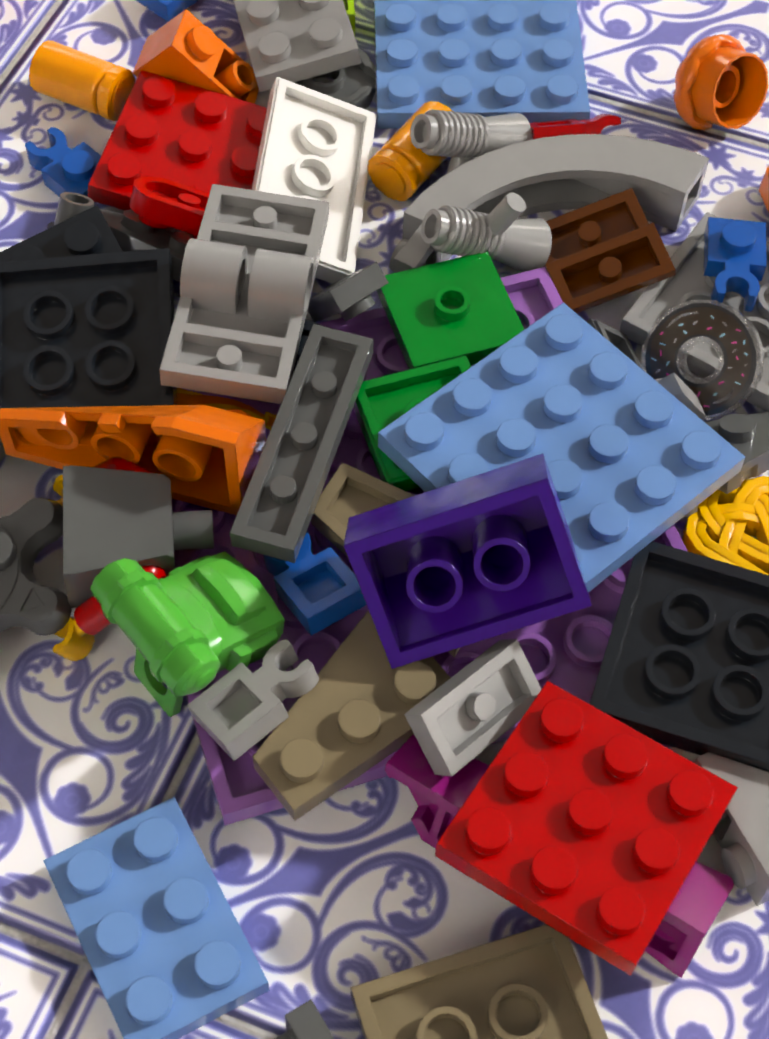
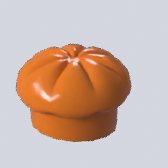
(720, 84)

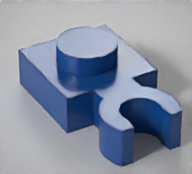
(63, 167)
(735, 257)
(316, 587)

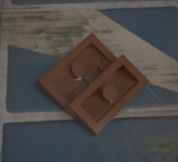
(605, 252)

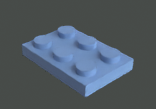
(156, 925)

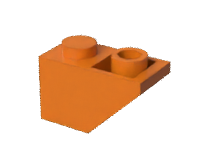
(195, 55)

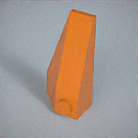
(198, 446)

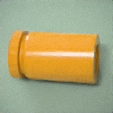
(80, 79)
(401, 166)

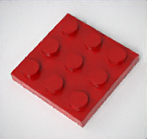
(178, 136)
(586, 825)

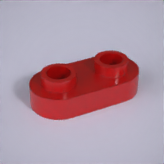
(168, 204)

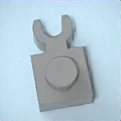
(248, 704)

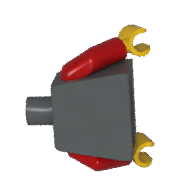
(111, 516)

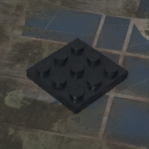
(86, 330)
(691, 655)

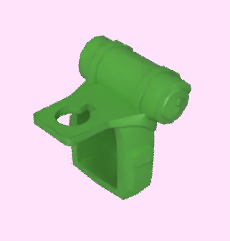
(189, 622)

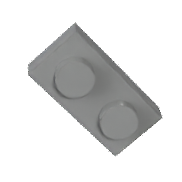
(474, 707)

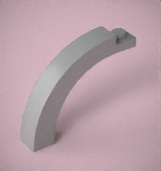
(560, 175)

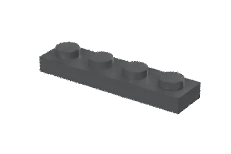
(302, 444)

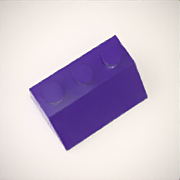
(466, 561)

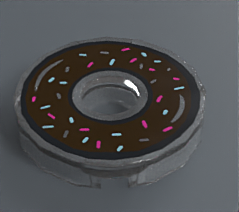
(731, 336)

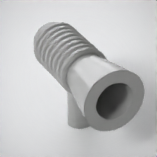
(466, 134)
(509, 240)

